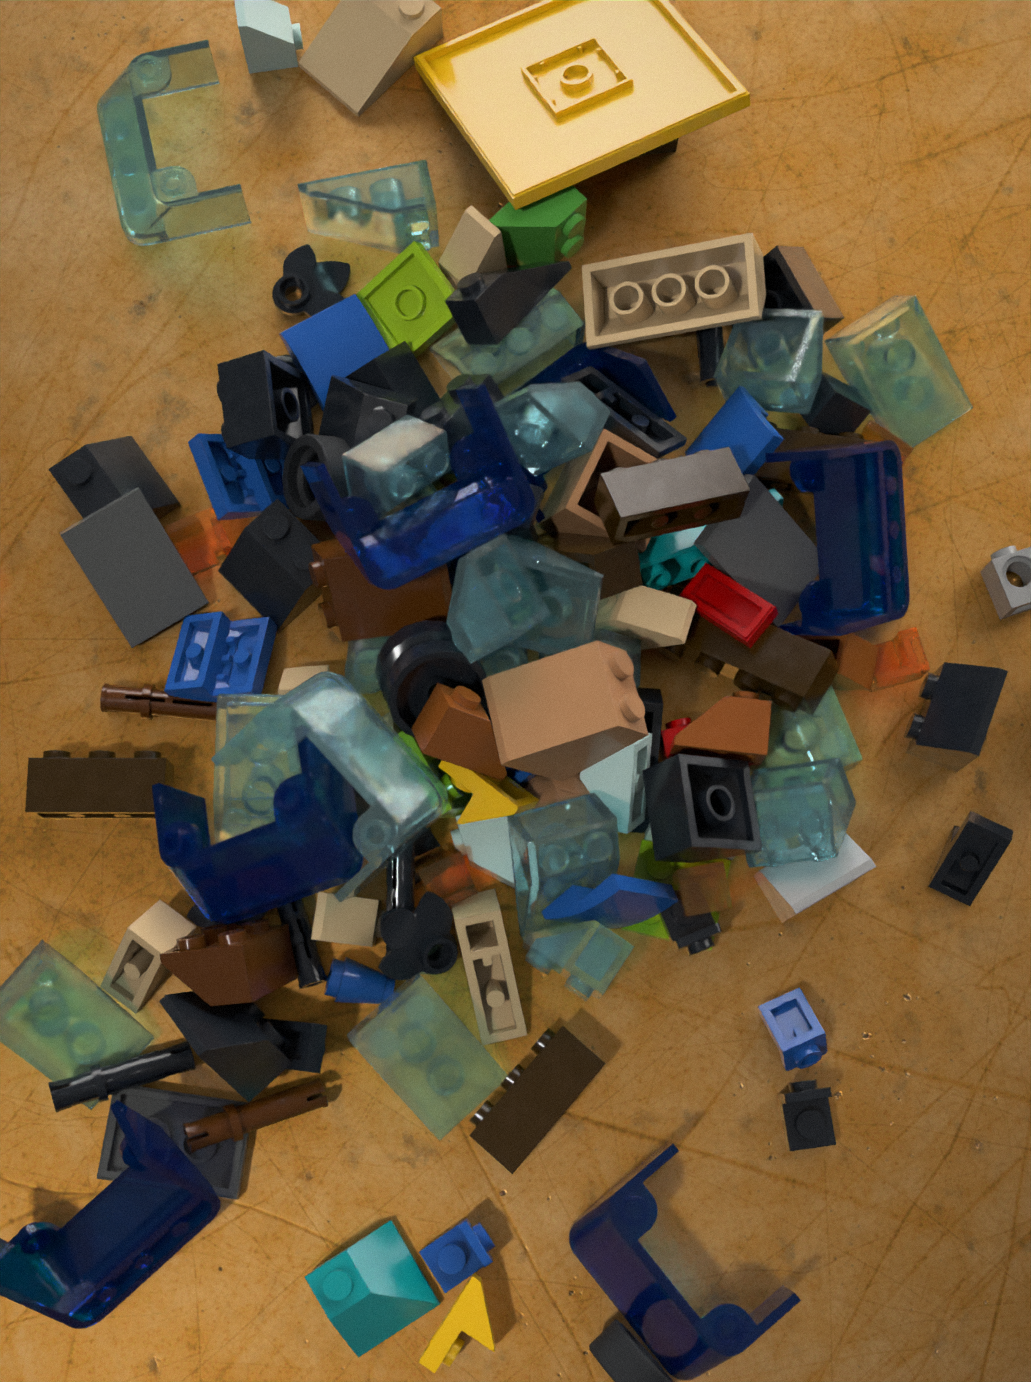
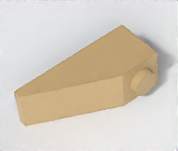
(489, 967)

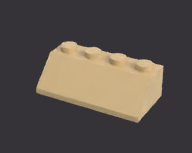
(673, 291)

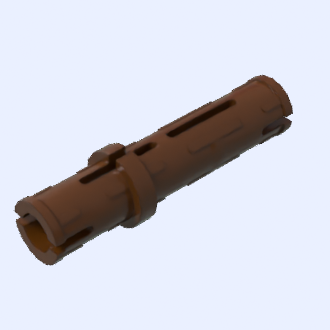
(154, 702)
(254, 1115)

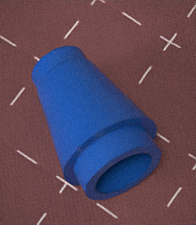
(357, 983)

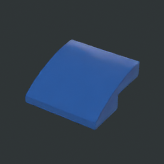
(333, 344)
(742, 428)
(233, 482)
(220, 656)
(613, 903)

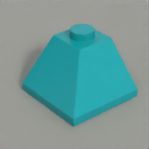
(372, 1289)

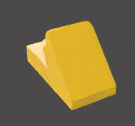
(490, 796)
(468, 1315)

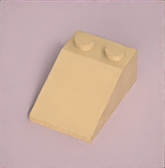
(370, 47)

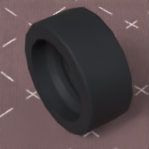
(295, 485)
(625, 1356)

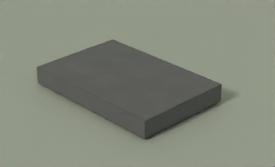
(763, 550)
(134, 567)
(219, 1163)

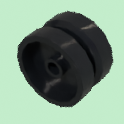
(414, 664)

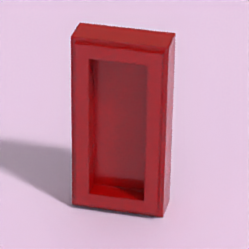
(729, 605)

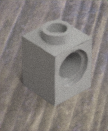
(1006, 597)

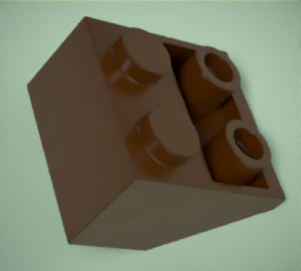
(234, 964)

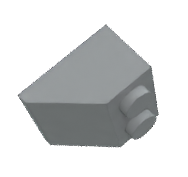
(804, 883)

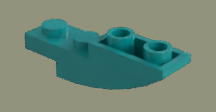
(675, 557)

